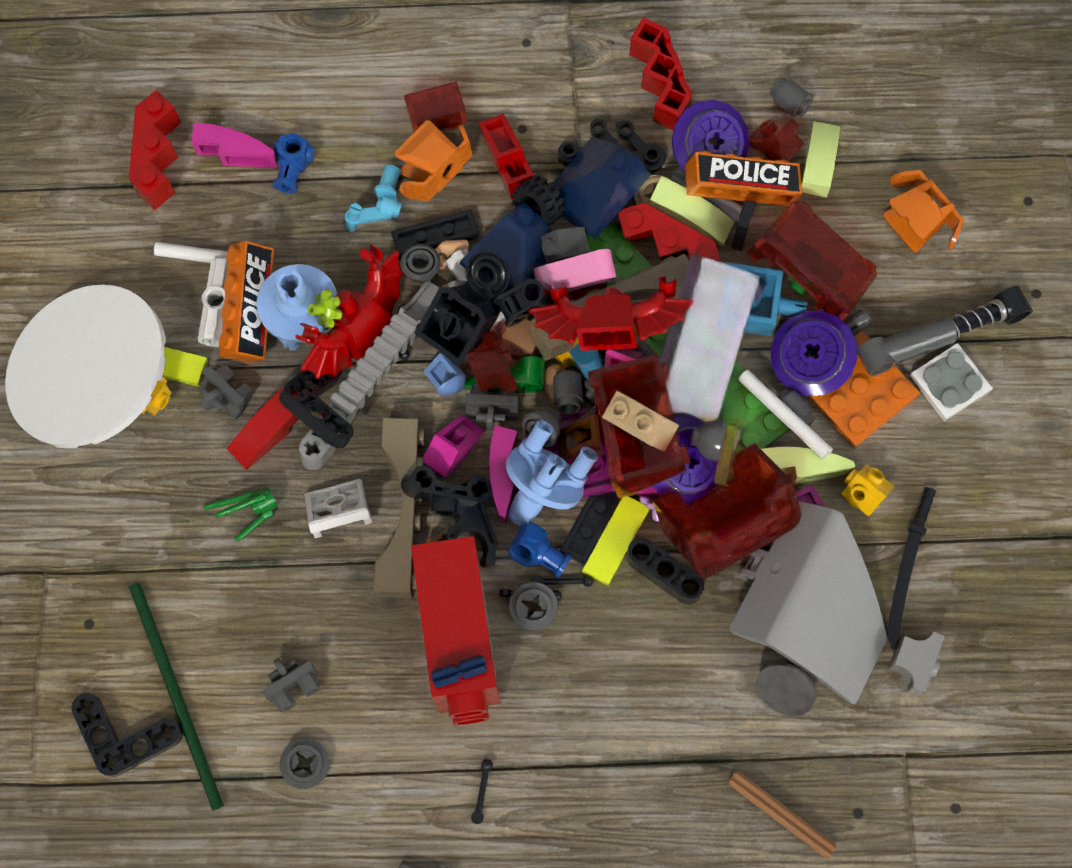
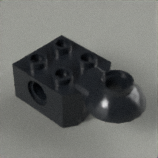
(465, 308)

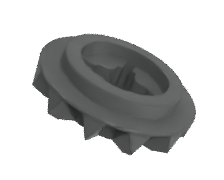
(538, 618)
(290, 761)

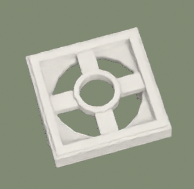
(347, 492)

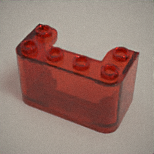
(734, 517)

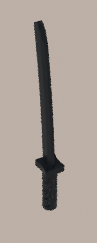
(916, 531)

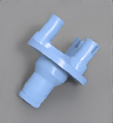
(286, 298)
(544, 476)

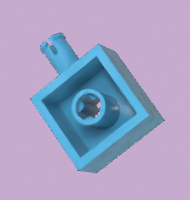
(771, 303)

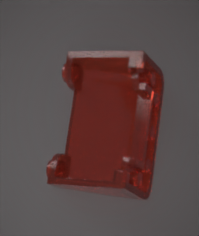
(816, 259)
(631, 461)

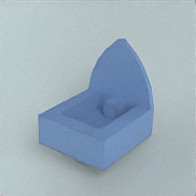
(445, 376)

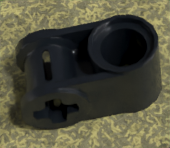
(518, 301)

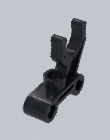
(459, 503)

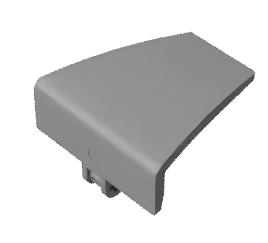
(815, 602)

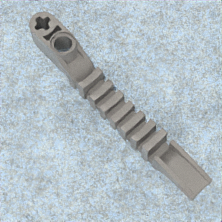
(369, 372)

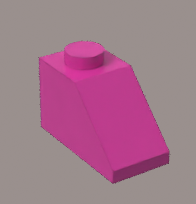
(452, 445)

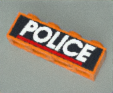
(742, 178)
(242, 331)

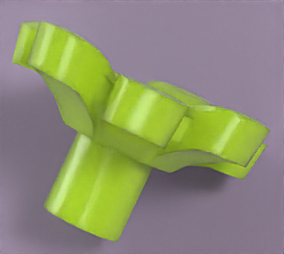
(325, 308)

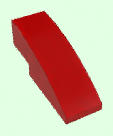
(505, 152)
(262, 432)

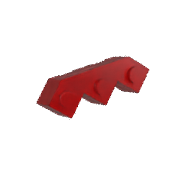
(662, 73)
(152, 150)
(669, 234)

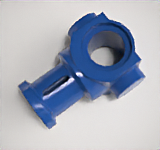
(291, 163)
(533, 547)

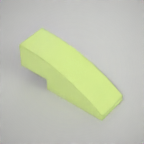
(820, 159)
(691, 210)
(807, 466)

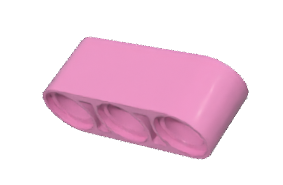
(578, 271)

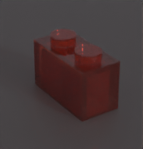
(438, 104)

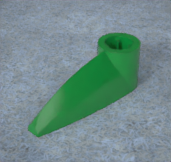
(527, 373)

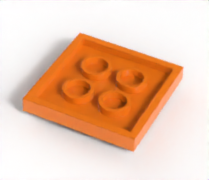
(865, 401)

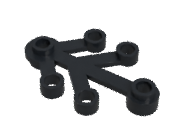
(639, 145)

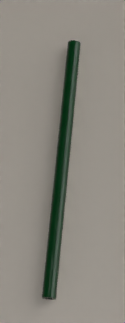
(176, 697)

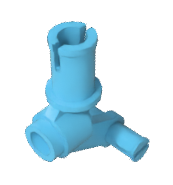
(386, 206)

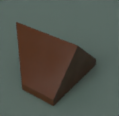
(583, 432)

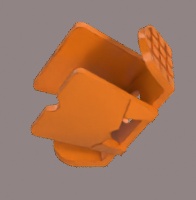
(427, 158)
(917, 215)

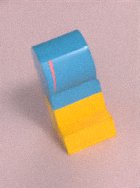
(583, 360)

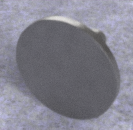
(786, 689)

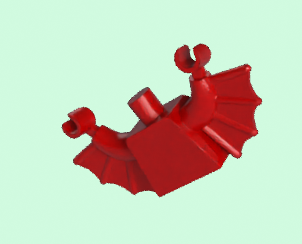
(361, 318)
(610, 318)

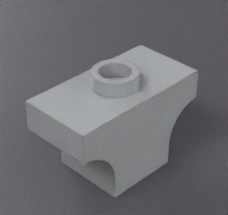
(917, 661)

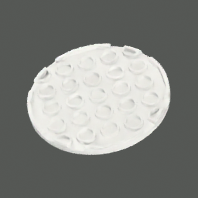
(85, 366)

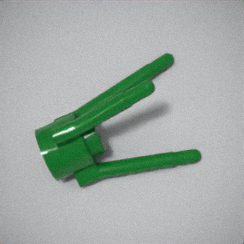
(260, 500)

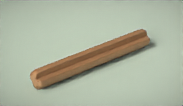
(782, 814)

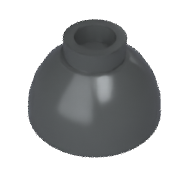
(420, 263)
(549, 415)
(709, 439)

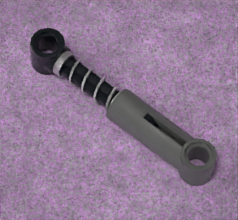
(883, 353)

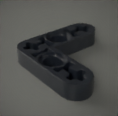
(310, 401)
(112, 745)

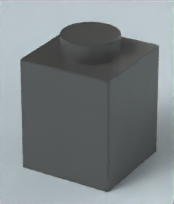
(564, 244)

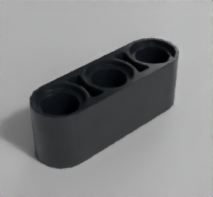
(658, 557)

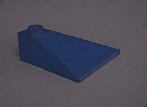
(599, 184)
(518, 242)

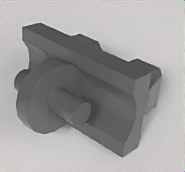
(220, 394)
(491, 407)
(302, 676)

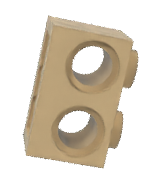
(640, 421)

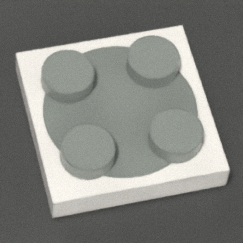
(950, 382)

